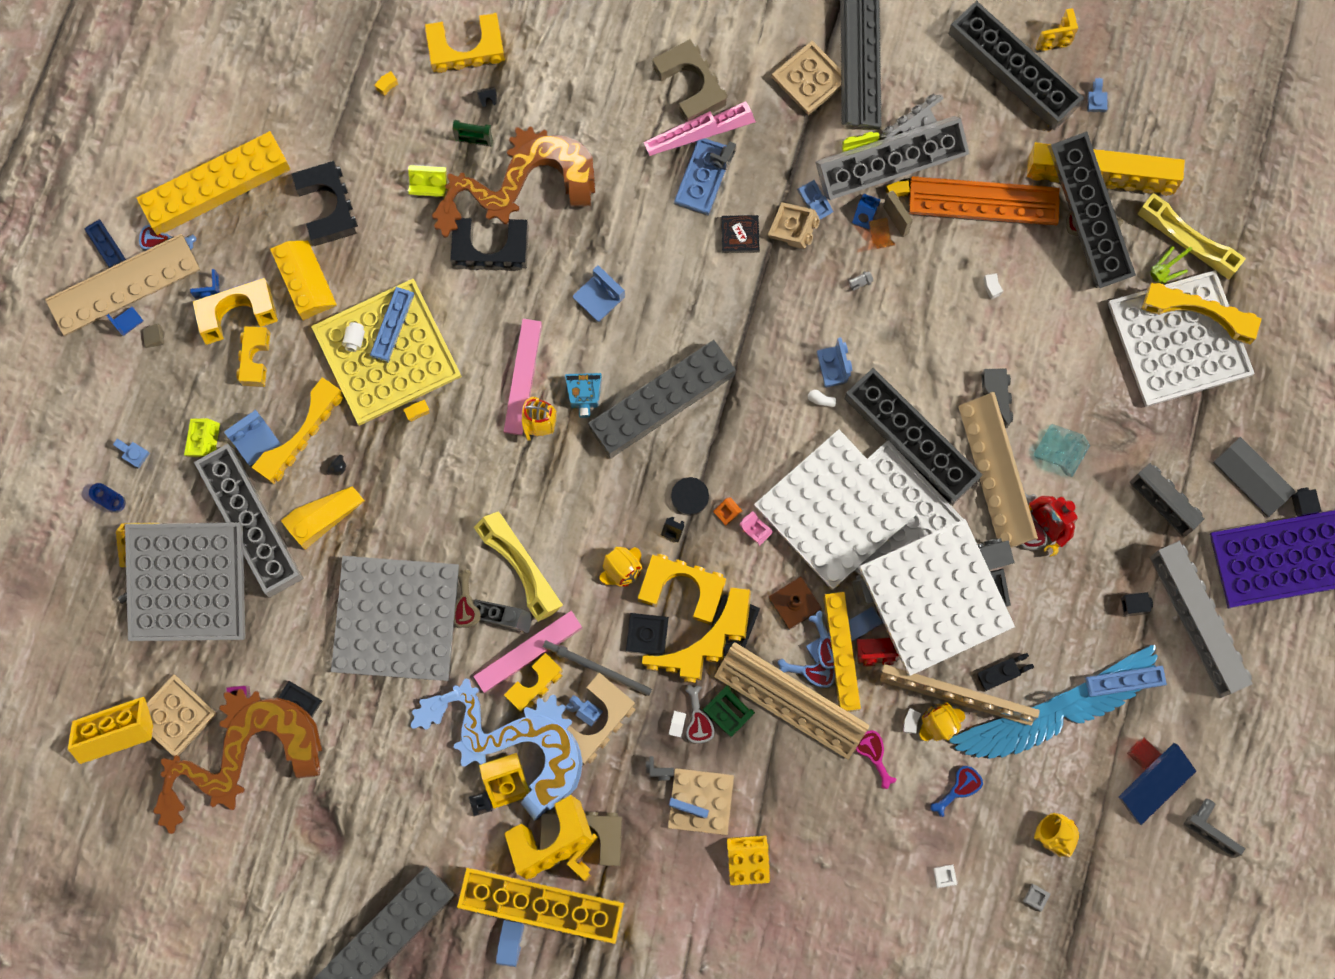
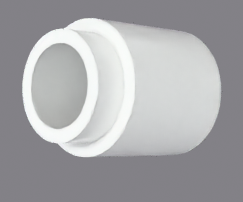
(353, 337)

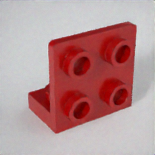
(876, 651)

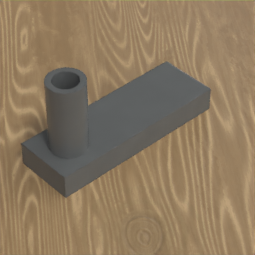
(1200, 826)

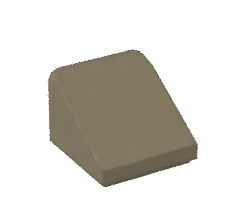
(153, 336)

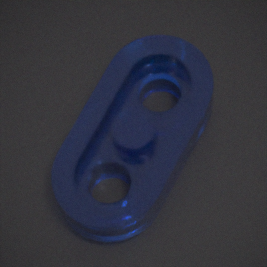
(108, 498)

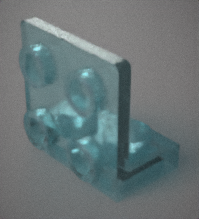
(1063, 448)

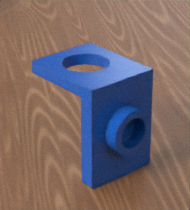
(868, 206)
(207, 291)
(126, 321)

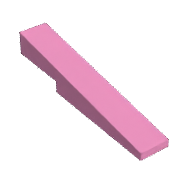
(701, 128)
(523, 374)
(527, 652)

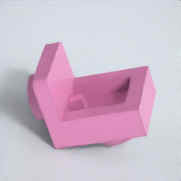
(755, 528)

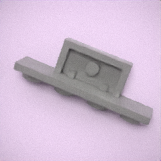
(918, 117)

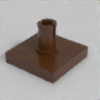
(794, 603)

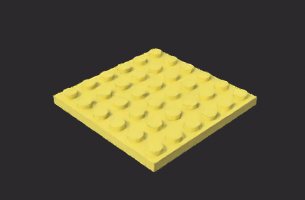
(414, 369)

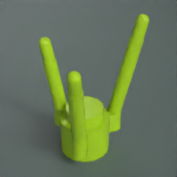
(1160, 272)

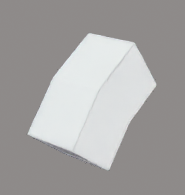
(992, 286)
(910, 721)
(677, 724)

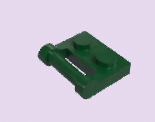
(472, 133)
(724, 716)

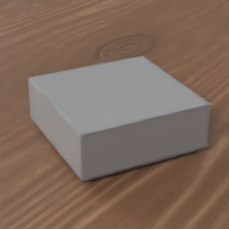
(1036, 897)

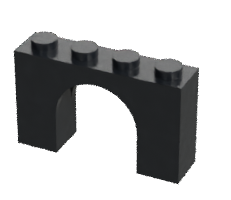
(327, 178)
(511, 256)

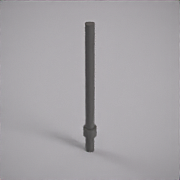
(561, 651)

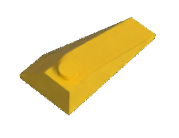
(318, 517)

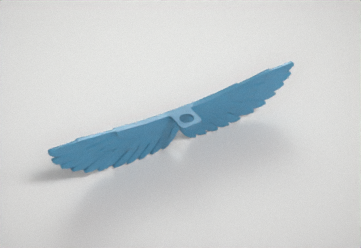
(1006, 736)

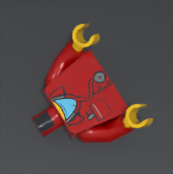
(1055, 518)

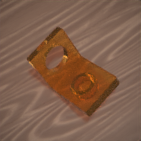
(880, 233)

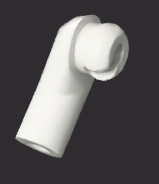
(820, 399)

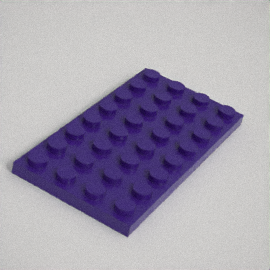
(1276, 559)

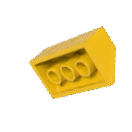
(303, 278)
(110, 730)

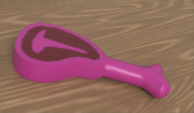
(873, 748)

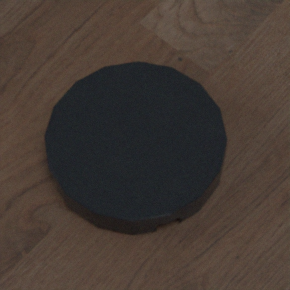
(690, 496)

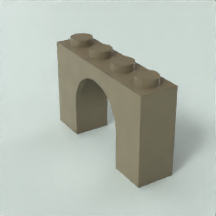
(688, 58)
(608, 828)

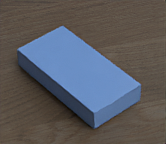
(686, 807)

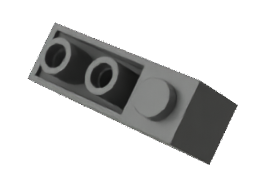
(998, 381)
(504, 616)

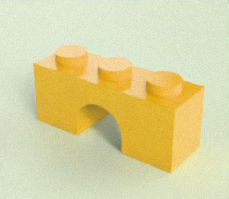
(252, 340)
(547, 672)

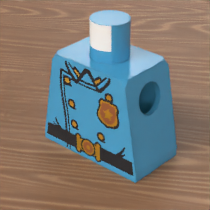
(584, 391)

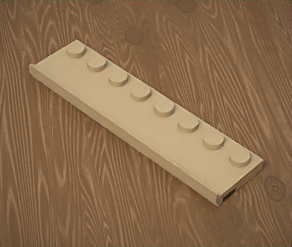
(122, 284)
(998, 469)
(959, 695)
(791, 700)

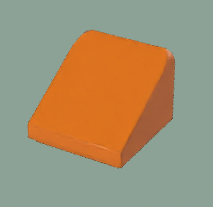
(727, 511)

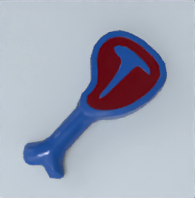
(967, 783)

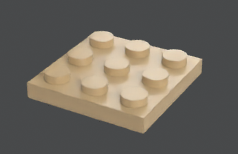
(809, 77)
(178, 715)
(705, 791)

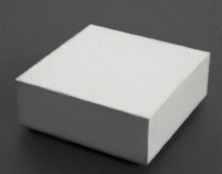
(945, 876)

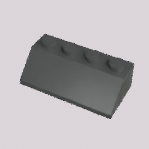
(1167, 500)

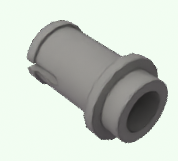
(859, 281)

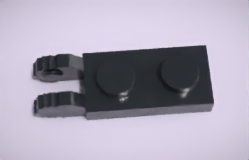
(1003, 672)

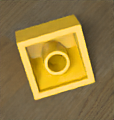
(504, 780)

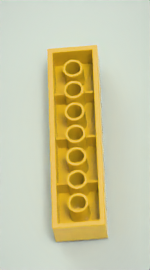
(1118, 170)
(213, 183)
(541, 905)

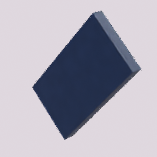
(1157, 783)

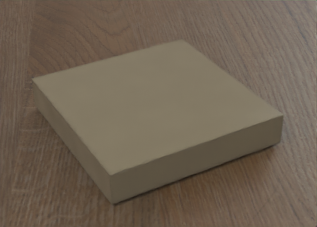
(897, 213)

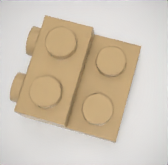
(794, 225)

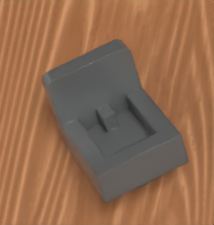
(662, 773)

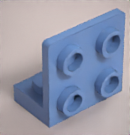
(599, 294)
(834, 364)
(252, 437)

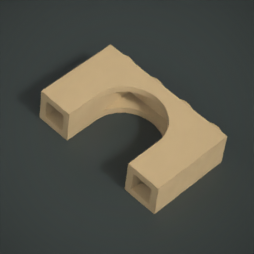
(618, 708)

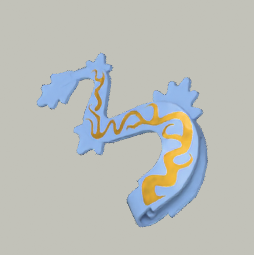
(538, 726)

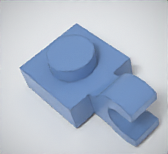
(1097, 99)
(133, 454)
(585, 711)

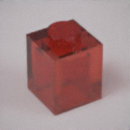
(1144, 753)

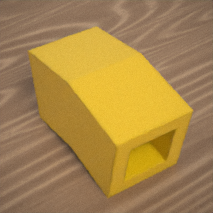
(386, 83)
(900, 188)
(416, 410)

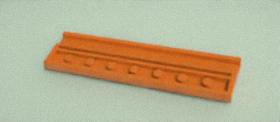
(984, 200)

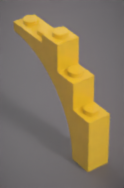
(712, 646)

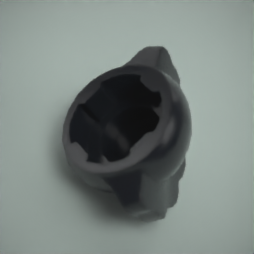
(336, 466)

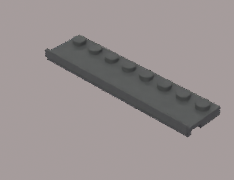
(860, 63)

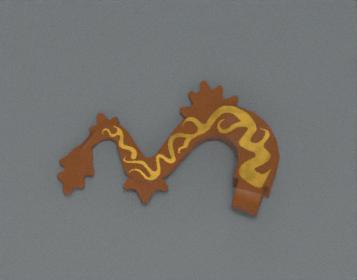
(529, 152)
(243, 720)

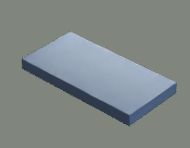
(701, 178)

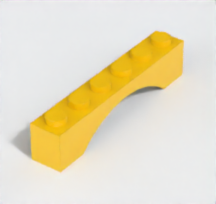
(1238, 324)
(274, 462)
(842, 651)

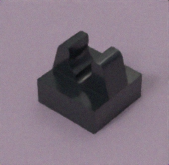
(483, 94)
(672, 529)
(480, 804)

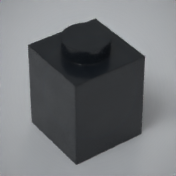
(1306, 502)
(1136, 604)

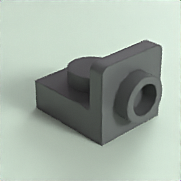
(725, 157)

